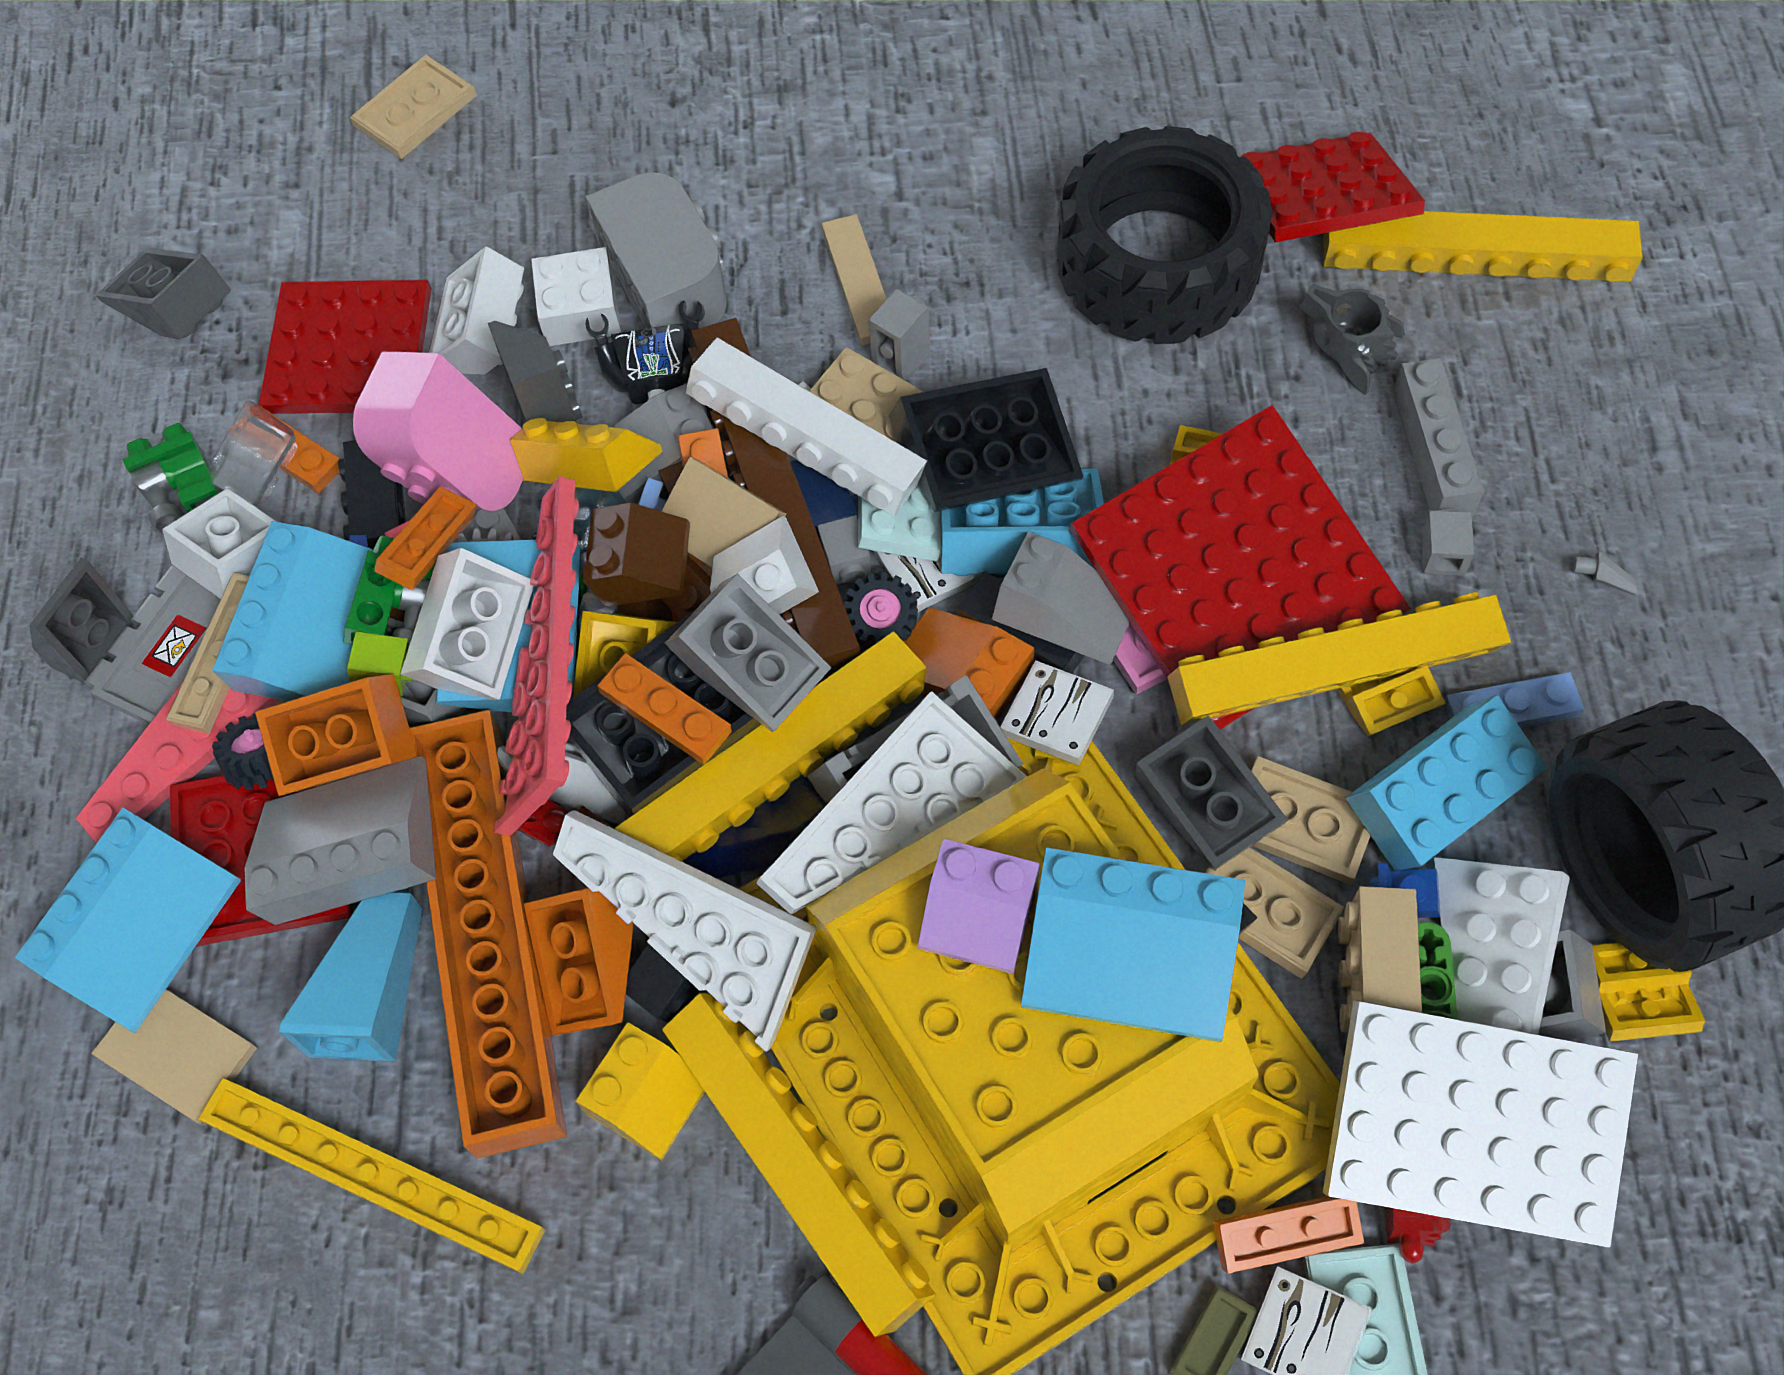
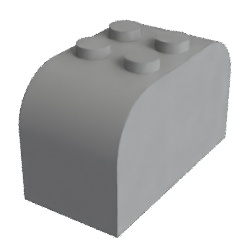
(660, 249)

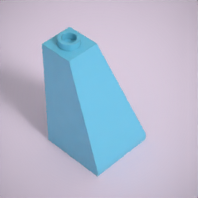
(361, 986)

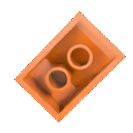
(962, 647)
(580, 959)

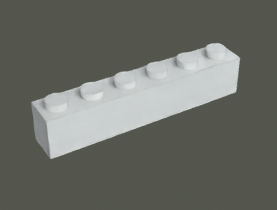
(805, 426)

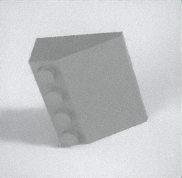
(341, 843)

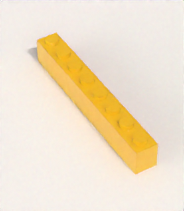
(1491, 246)
(1337, 658)
(767, 762)
(801, 1166)

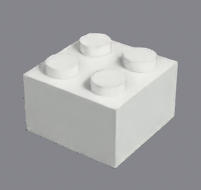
(574, 289)
(217, 540)

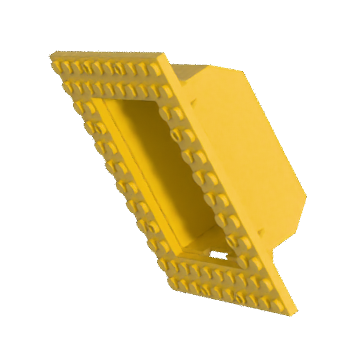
(1031, 1113)

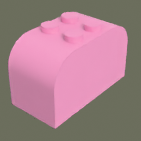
(436, 431)

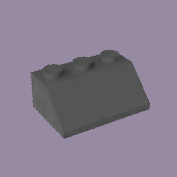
(535, 374)

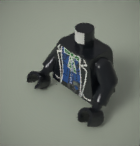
(647, 359)

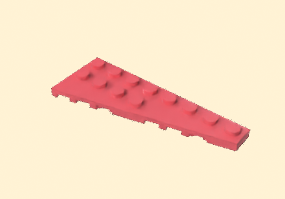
(542, 670)
(160, 759)

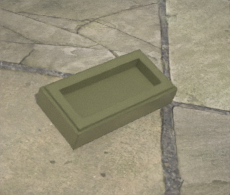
(1216, 1336)

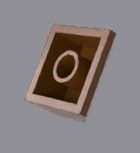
(635, 554)

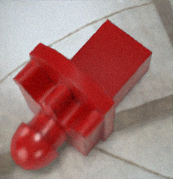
(544, 823)
(1414, 1231)

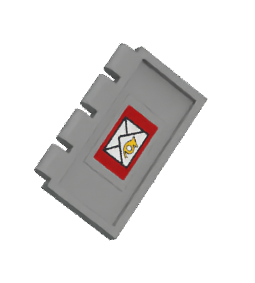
(158, 654)

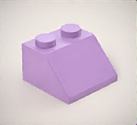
(978, 906)

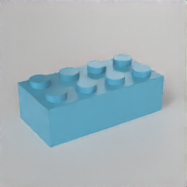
(1446, 783)

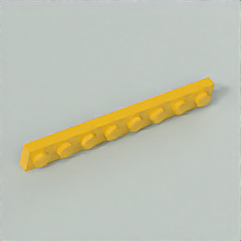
(373, 1175)

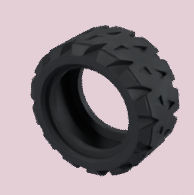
(1177, 174)
(1672, 834)

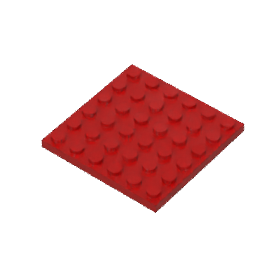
(1234, 550)

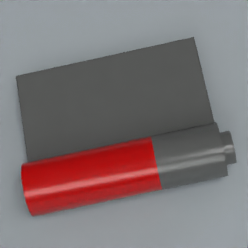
(828, 1339)

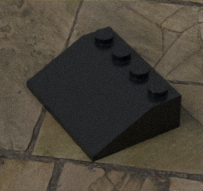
(987, 439)
(631, 756)

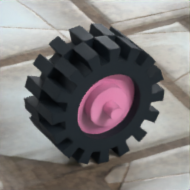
(880, 607)
(243, 754)

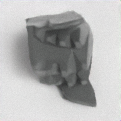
(1354, 335)

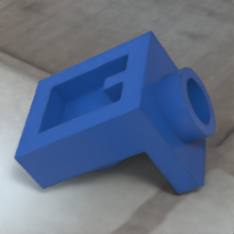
(1423, 880)

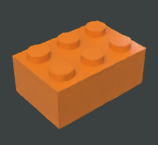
(336, 734)

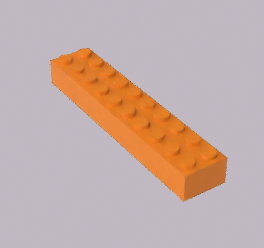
(484, 946)

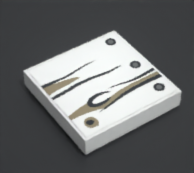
(925, 577)
(1057, 712)
(1305, 1329)

